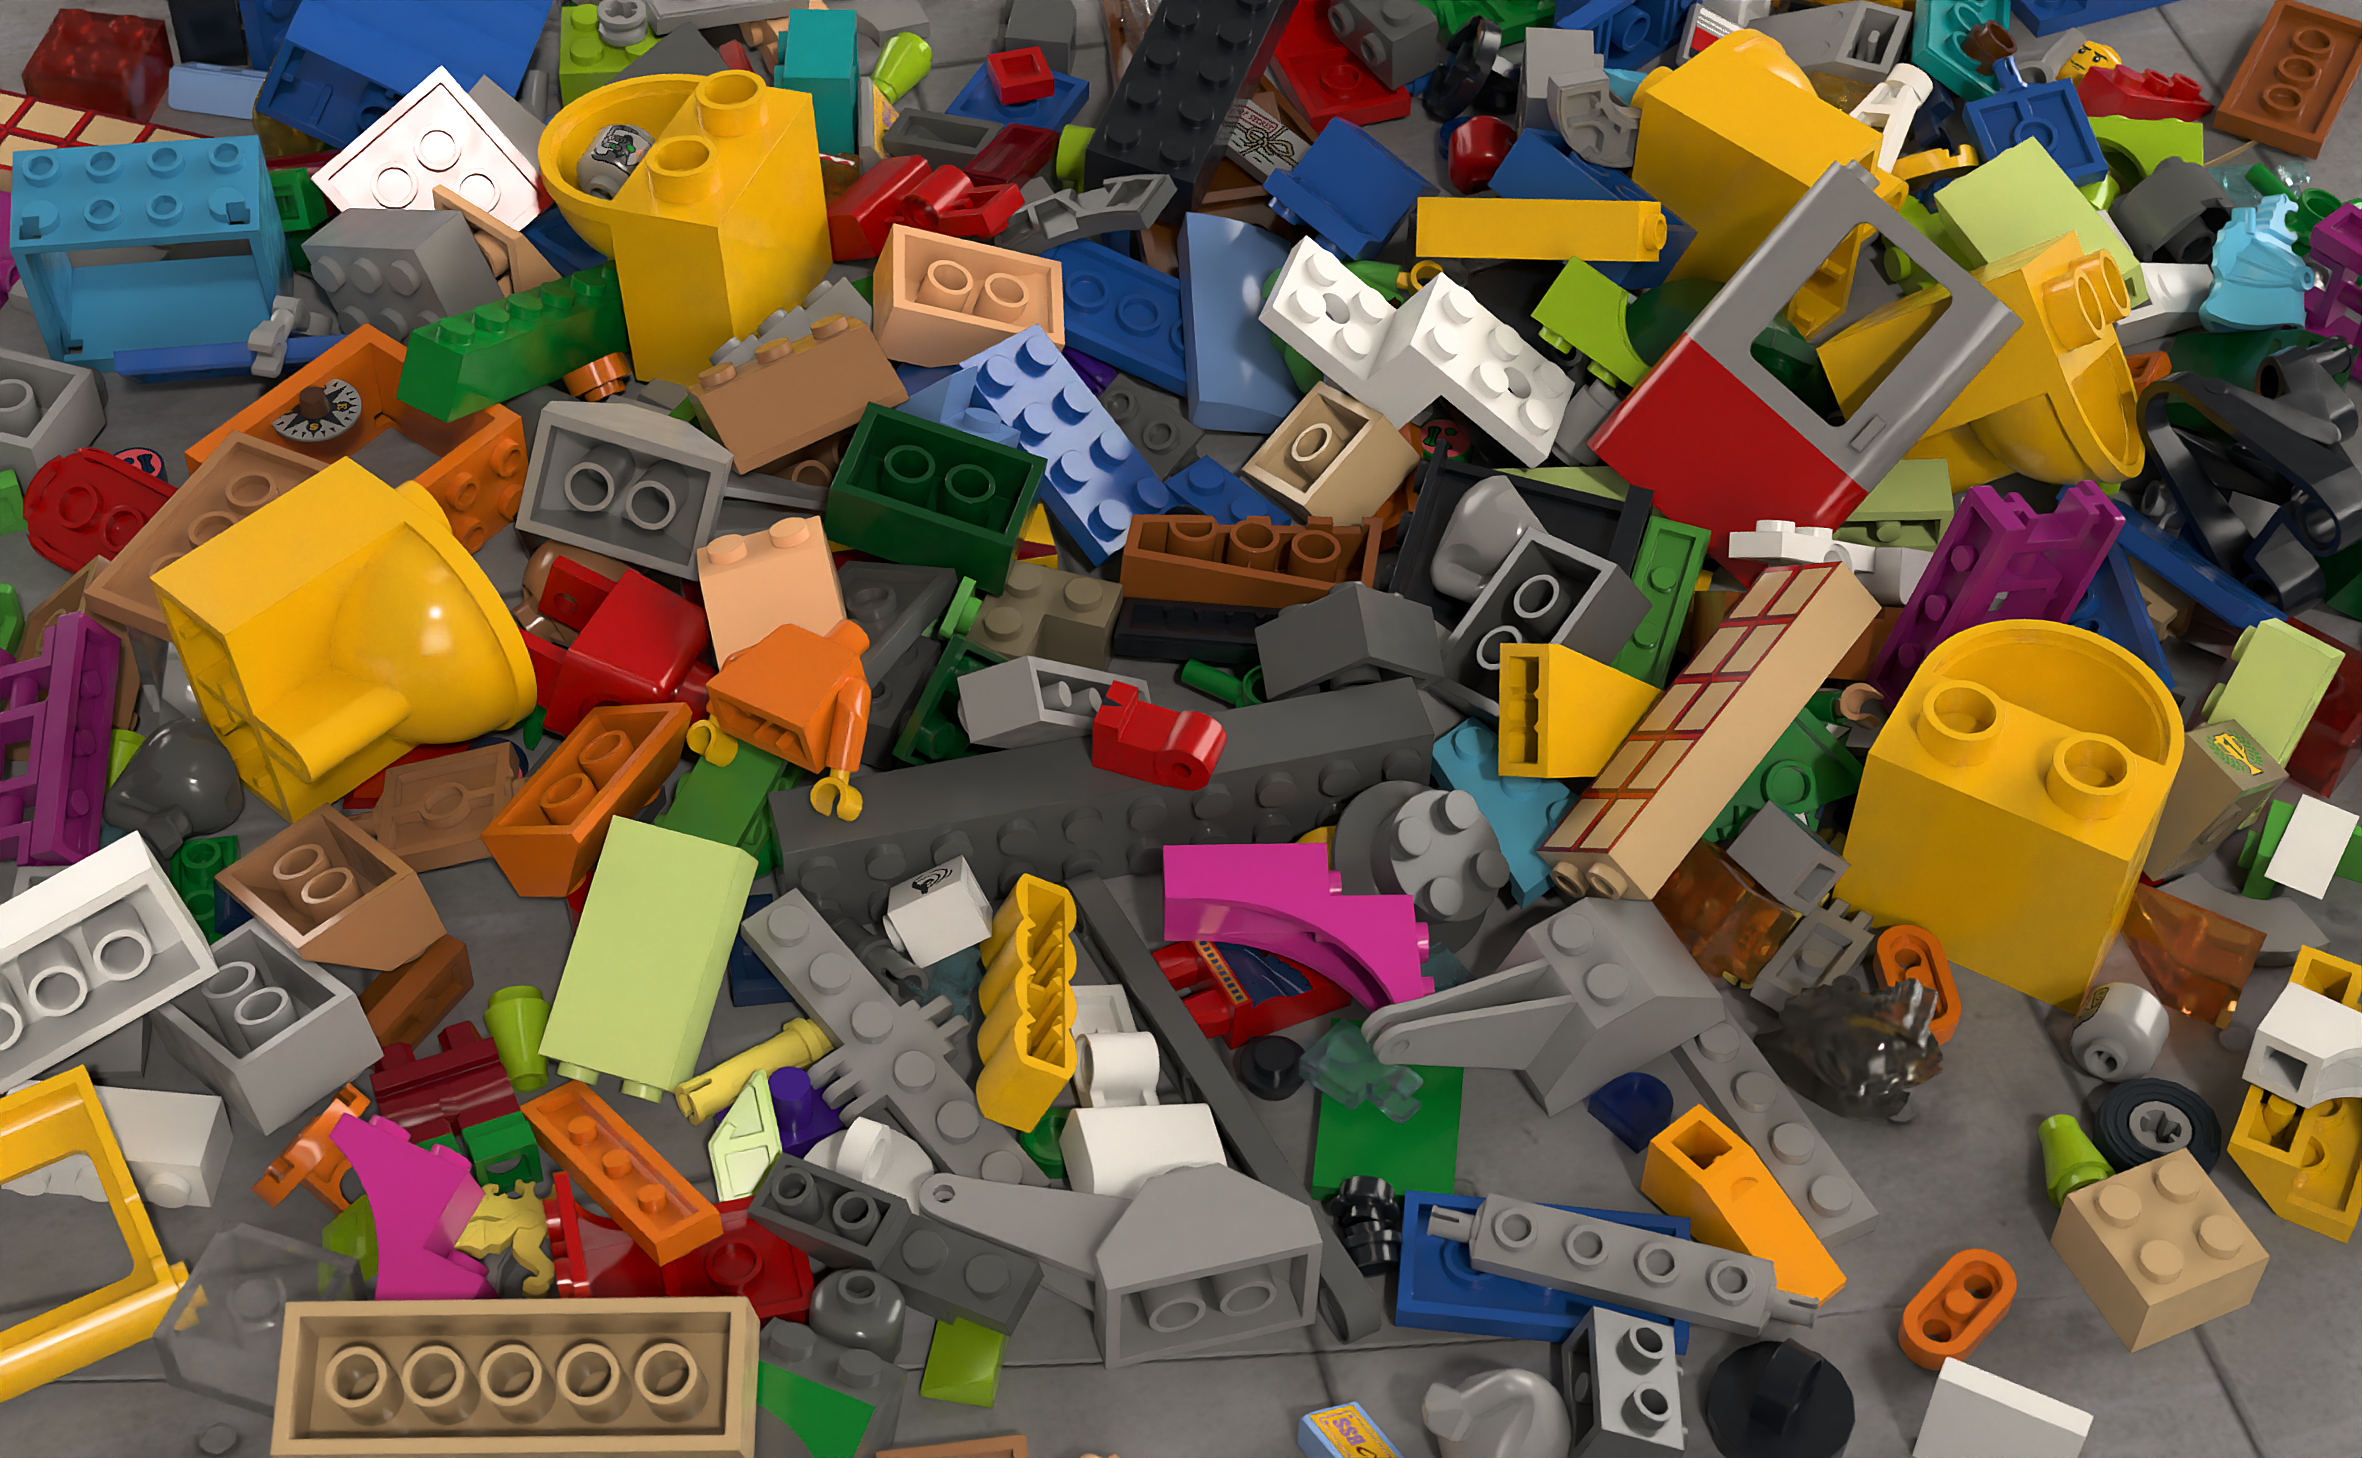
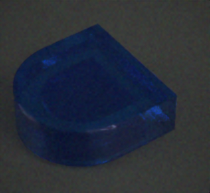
(1633, 1108)

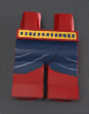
(1246, 989)

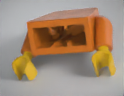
(797, 701)

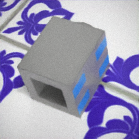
(1787, 858)

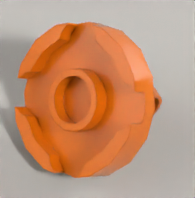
(313, 1157)

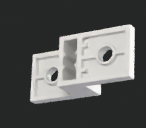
(1416, 353)

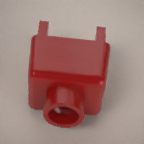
(631, 648)

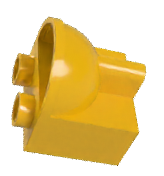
(1736, 148)
(713, 218)
(2048, 401)
(341, 637)
(2016, 803)

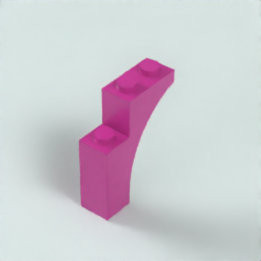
(1295, 907)
(418, 1212)

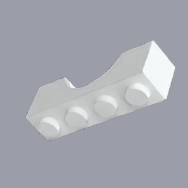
(2307, 1049)

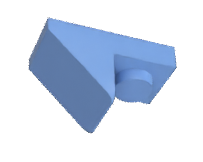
(948, 405)

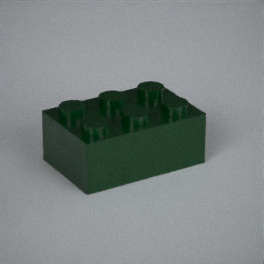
(934, 497)

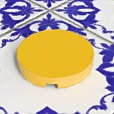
(1926, 166)

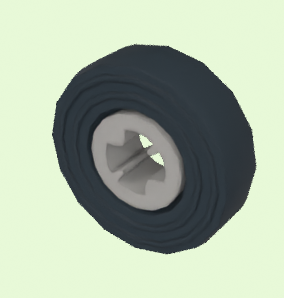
(2159, 1106)

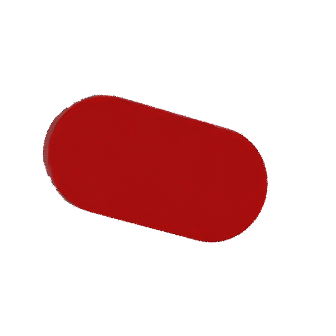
(89, 506)

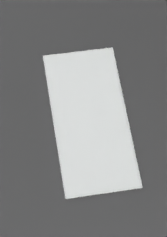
(2312, 846)

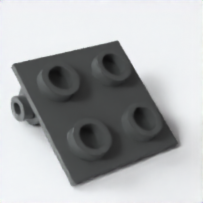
(1153, 428)

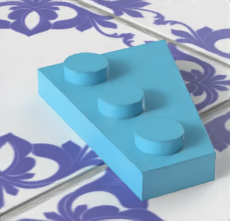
(1517, 807)

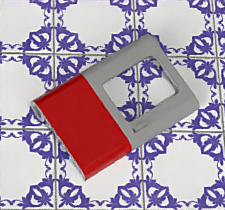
(1741, 448)

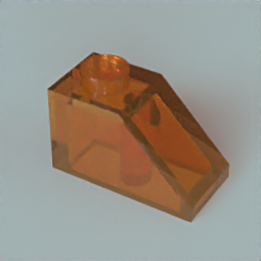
(2191, 954)

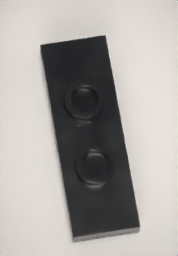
(1190, 630)

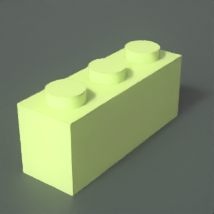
(2274, 688)

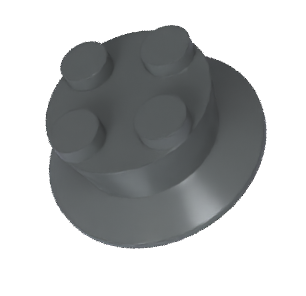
(1425, 846)

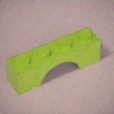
(2137, 146)
(1590, 314)

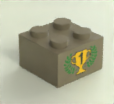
(2214, 791)

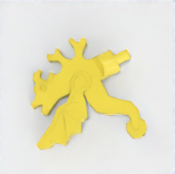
(507, 1220)

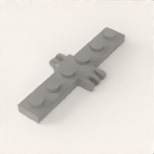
(884, 1050)

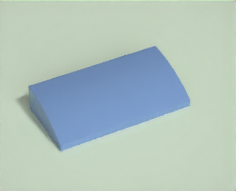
(1229, 355)

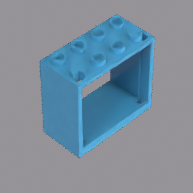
(145, 199)

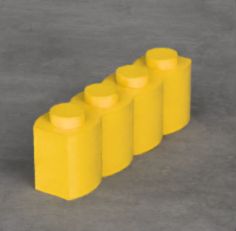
(1027, 1004)

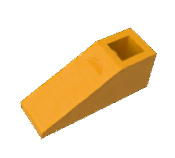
(1734, 1202)

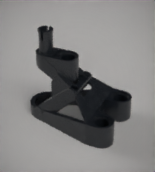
(2285, 445)

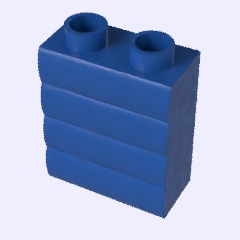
(361, 57)

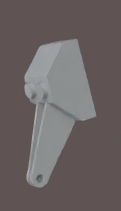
(646, 487)
(1566, 1006)
(1167, 1273)

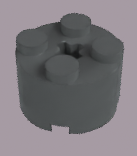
(2173, 214)

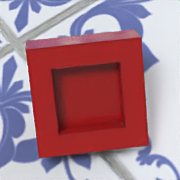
(1020, 75)

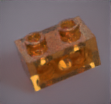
(1722, 913)

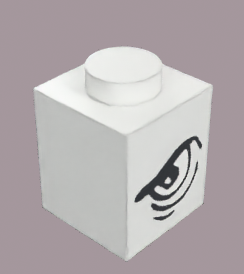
(938, 913)

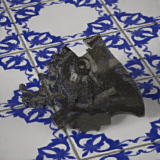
(1855, 1045)

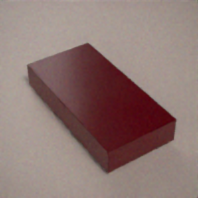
(1013, 156)

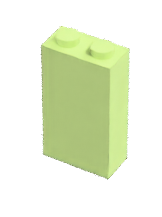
(2024, 202)
(648, 959)

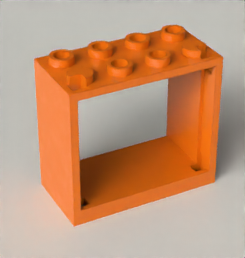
(481, 454)

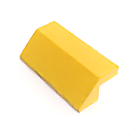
(2303, 1157)

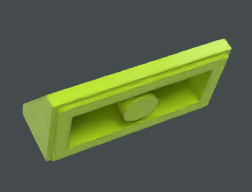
(964, 1364)

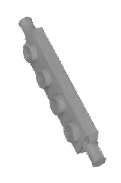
(1623, 1265)

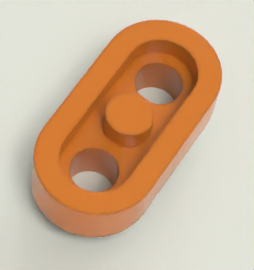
(599, 379)
(1928, 963)
(1952, 1313)

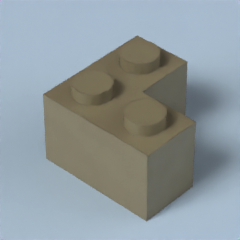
(1051, 617)

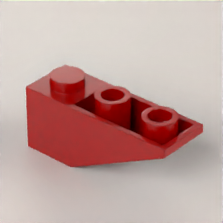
(2141, 95)

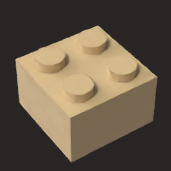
(2158, 1249)

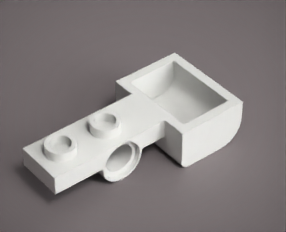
(1884, 571)
(1122, 1128)

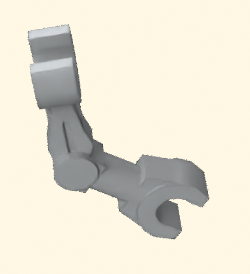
(287, 320)

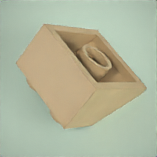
(1333, 459)

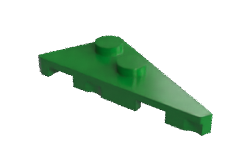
(1797, 774)

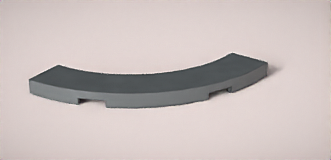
(1067, 216)

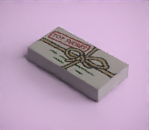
(1264, 144)

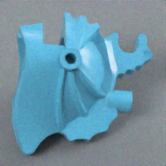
(2256, 273)

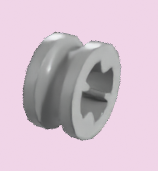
(622, 21)

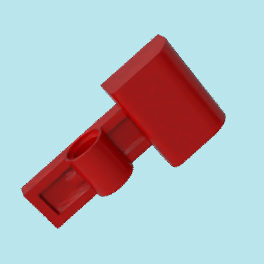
(913, 196)

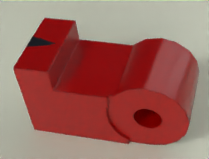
(1155, 741)

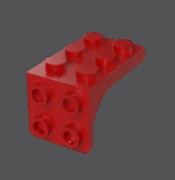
(1327, 77)
(602, 1261)

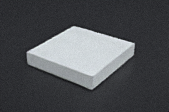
(1995, 1418)

